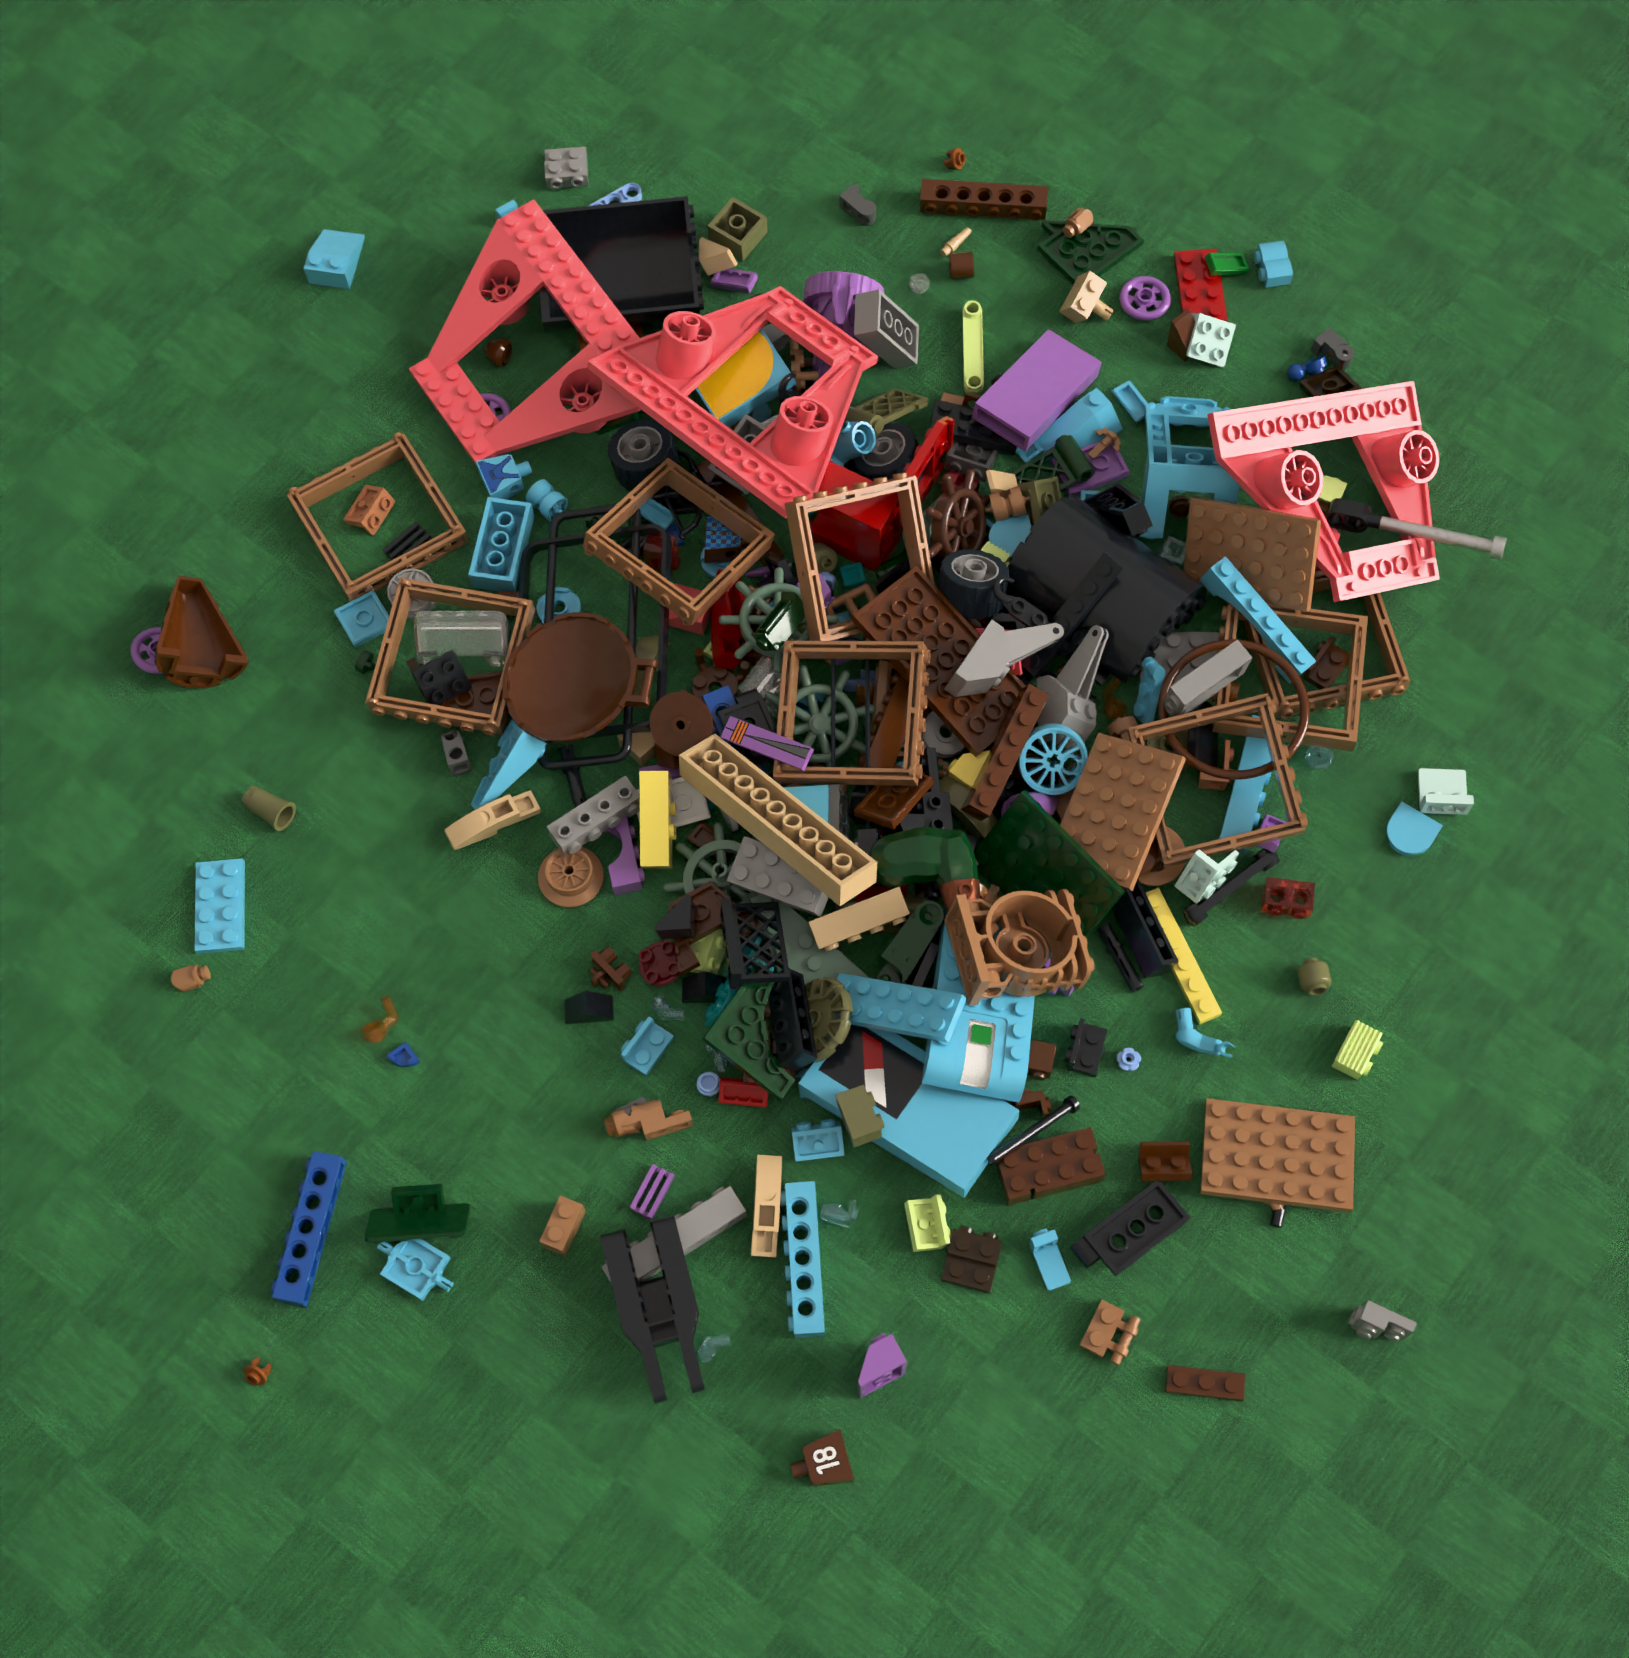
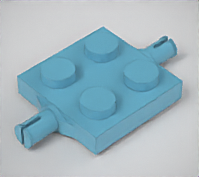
(415, 1267)

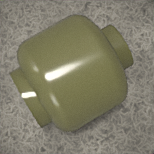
(825, 557)
(1314, 976)

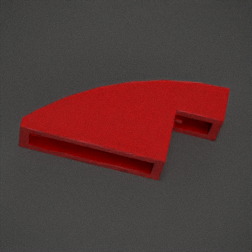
(726, 637)

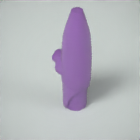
(762, 571)

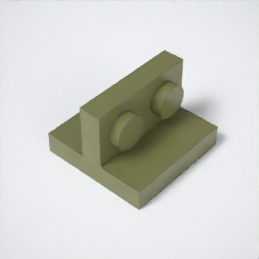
(1042, 496)

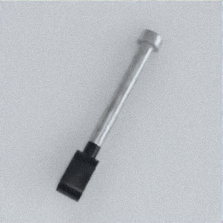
(1358, 516)

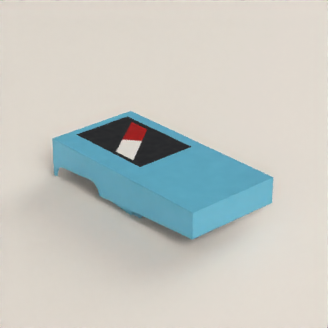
(925, 1125)

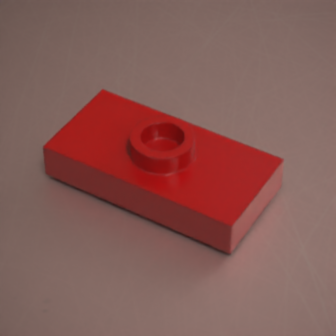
(742, 1093)

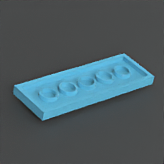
(902, 1007)

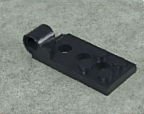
(751, 707)
(1097, 1242)

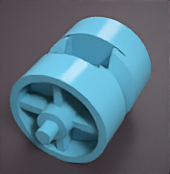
(546, 500)

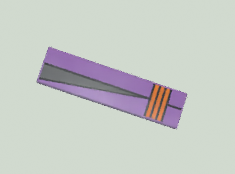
(767, 743)

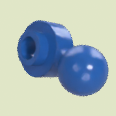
(1315, 366)

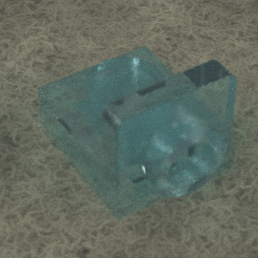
(835, 1214)

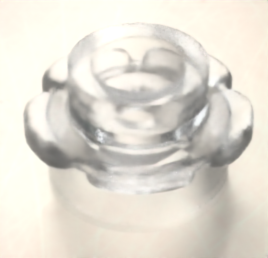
(919, 287)

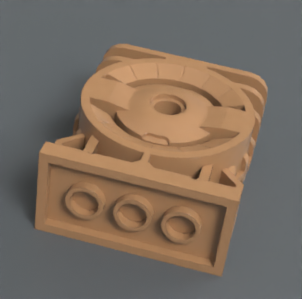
(1026, 922)

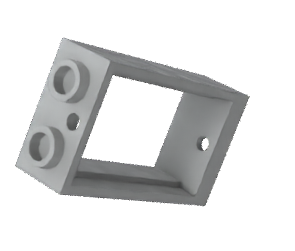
(1207, 679)

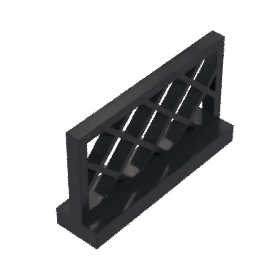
(734, 948)

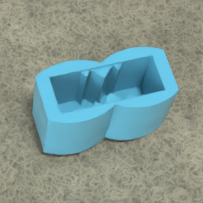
(1273, 264)

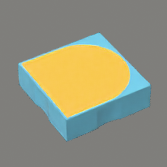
(744, 380)

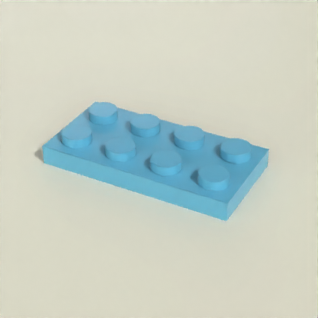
(220, 906)

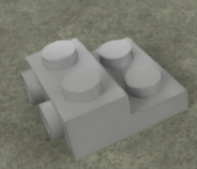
(566, 167)
(1374, 1319)

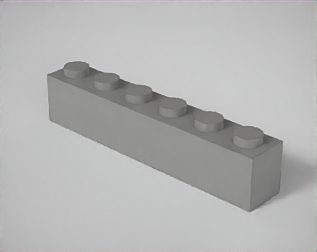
(694, 1228)

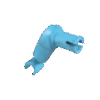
(1196, 1041)

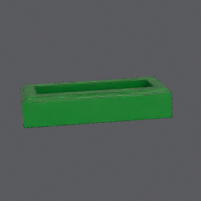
(1227, 263)

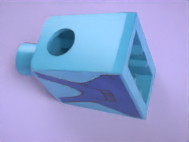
(502, 475)

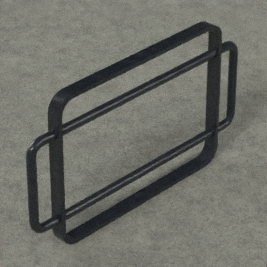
(555, 542)

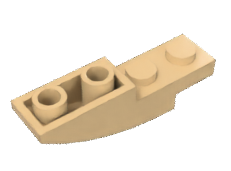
(489, 818)
(766, 1206)

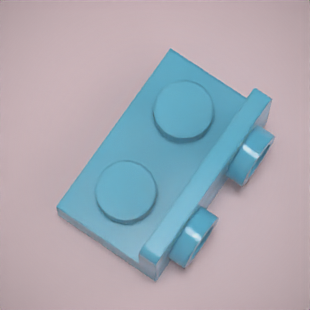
(646, 1046)
(817, 1140)

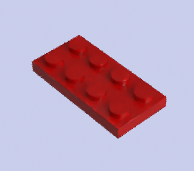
(1196, 286)

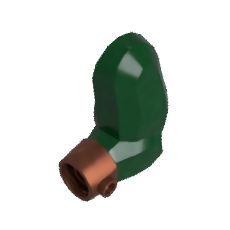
(927, 857)

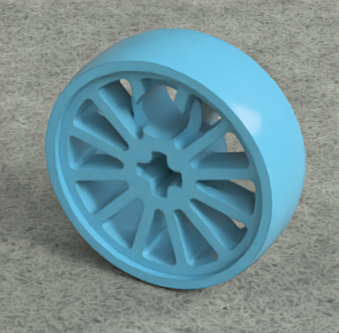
(1075, 771)

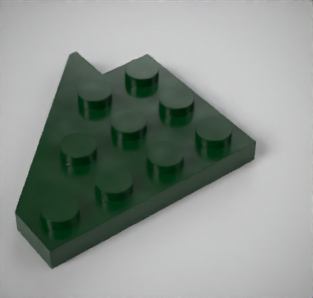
(1093, 250)

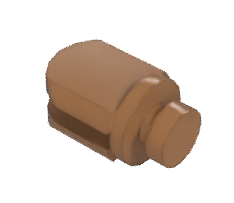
(1078, 222)
(190, 977)

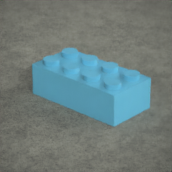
(500, 545)

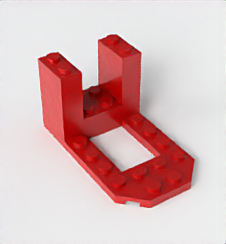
(873, 526)

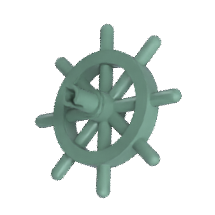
(756, 599)
(819, 723)
(719, 871)

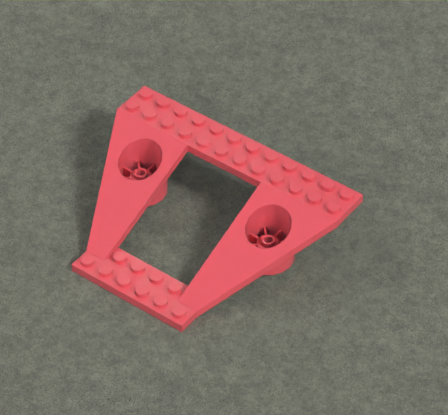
(526, 254)
(790, 452)
(1399, 456)

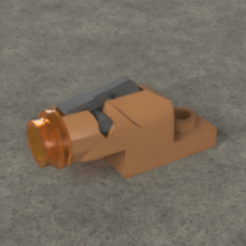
(646, 1116)

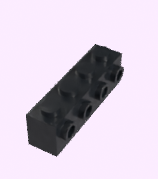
(1139, 927)
(792, 1022)

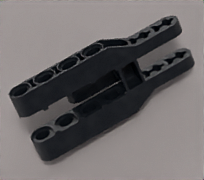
(667, 1302)

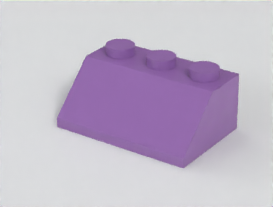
(881, 1365)

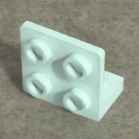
(1210, 339)
(1443, 791)
(1204, 875)

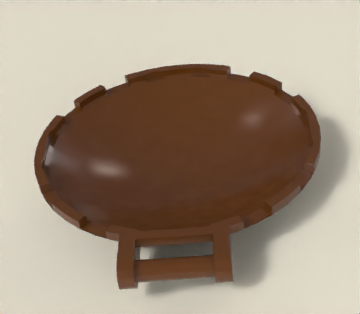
(573, 677)

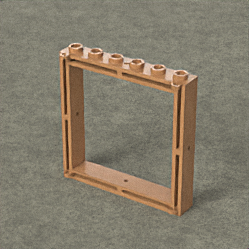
(356, 470)
(804, 551)
(651, 582)
(1315, 620)
(1331, 697)
(424, 712)
(915, 723)
(1278, 753)

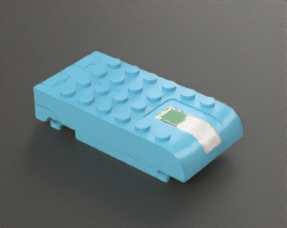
(989, 1041)

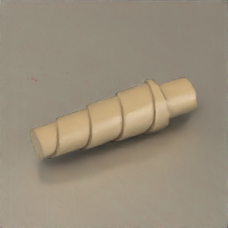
(951, 245)

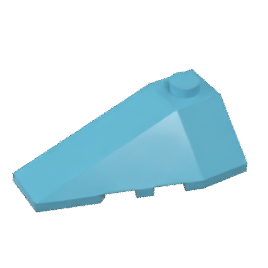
(1082, 421)
(515, 757)

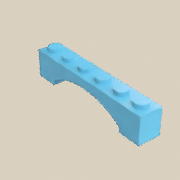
(1231, 586)

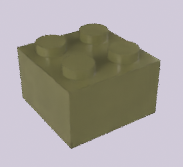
(738, 228)

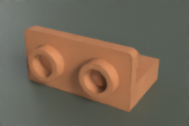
(370, 509)

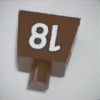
(825, 1461)

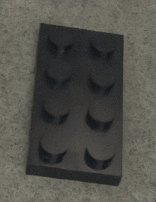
(968, 429)

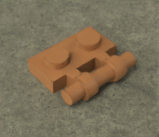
(1102, 1328)

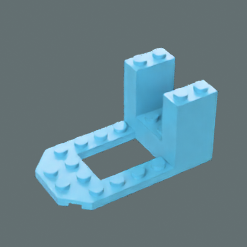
(1180, 466)

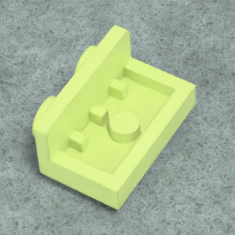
(709, 952)
(927, 1223)

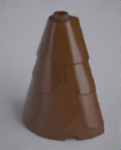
(196, 640)

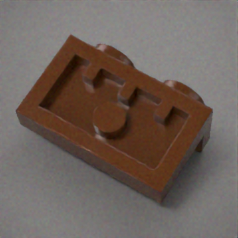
(1328, 665)
(1165, 1161)

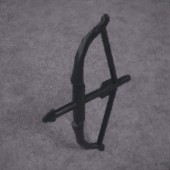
(670, 493)

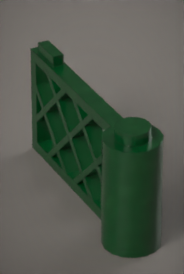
(1067, 456)

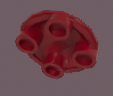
(659, 963)

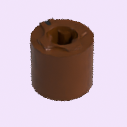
(961, 265)

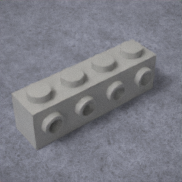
(595, 816)

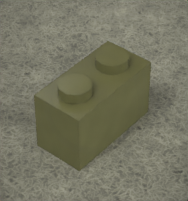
(859, 1116)

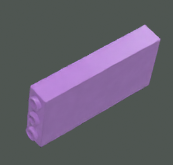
(1036, 390)

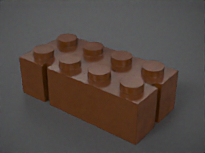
(1050, 1166)

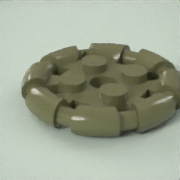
(826, 1006)

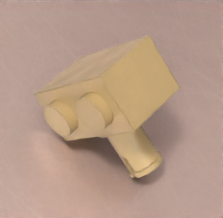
(1085, 299)

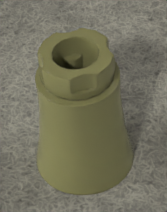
(269, 807)

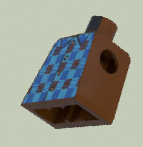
(721, 542)

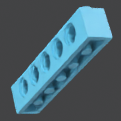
(803, 1194)

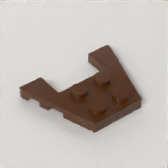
(707, 920)

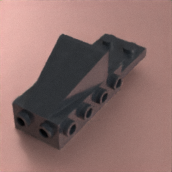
(930, 811)

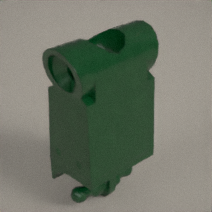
(910, 942)

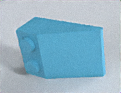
(334, 259)

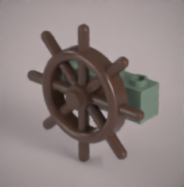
(954, 517)

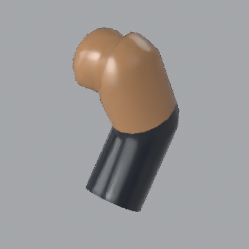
(1277, 1215)

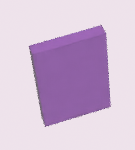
(1108, 468)

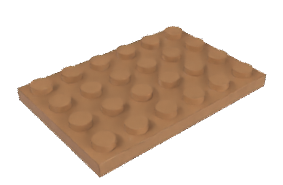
(1266, 546)
(1121, 804)
(1278, 1155)

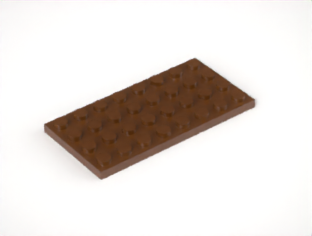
(919, 612)

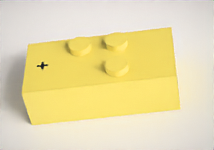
(656, 820)

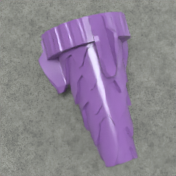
(834, 298)

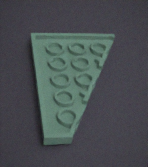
(802, 948)

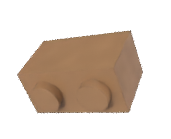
(562, 1226)

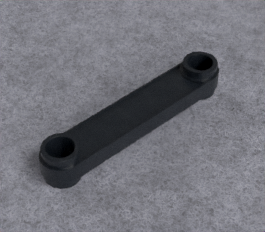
(1197, 913)

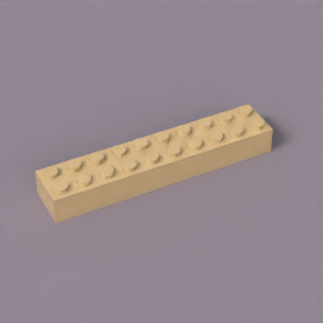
(778, 819)

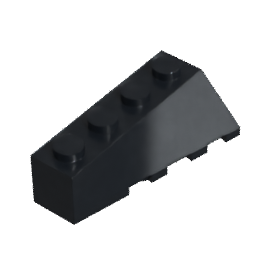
(1123, 508)

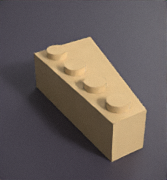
(859, 918)

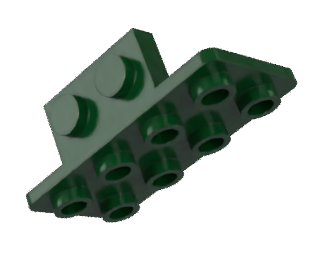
(417, 1214)

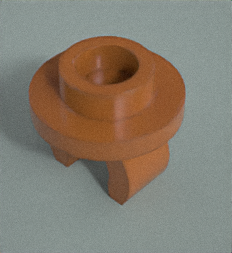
(956, 159)
(254, 1374)

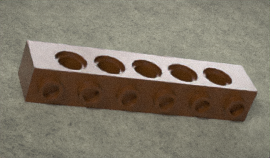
(983, 199)

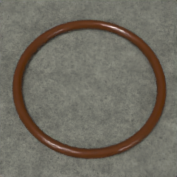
(1256, 648)

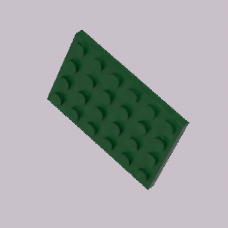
(1037, 855)

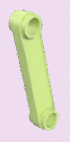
(973, 348)

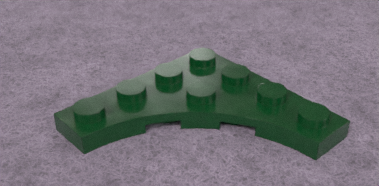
(742, 1038)

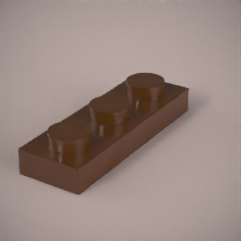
(1205, 1383)

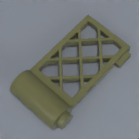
(886, 408)

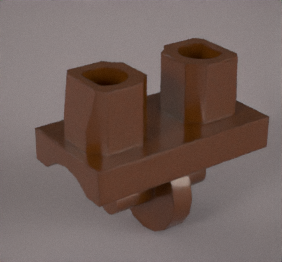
(602, 961)

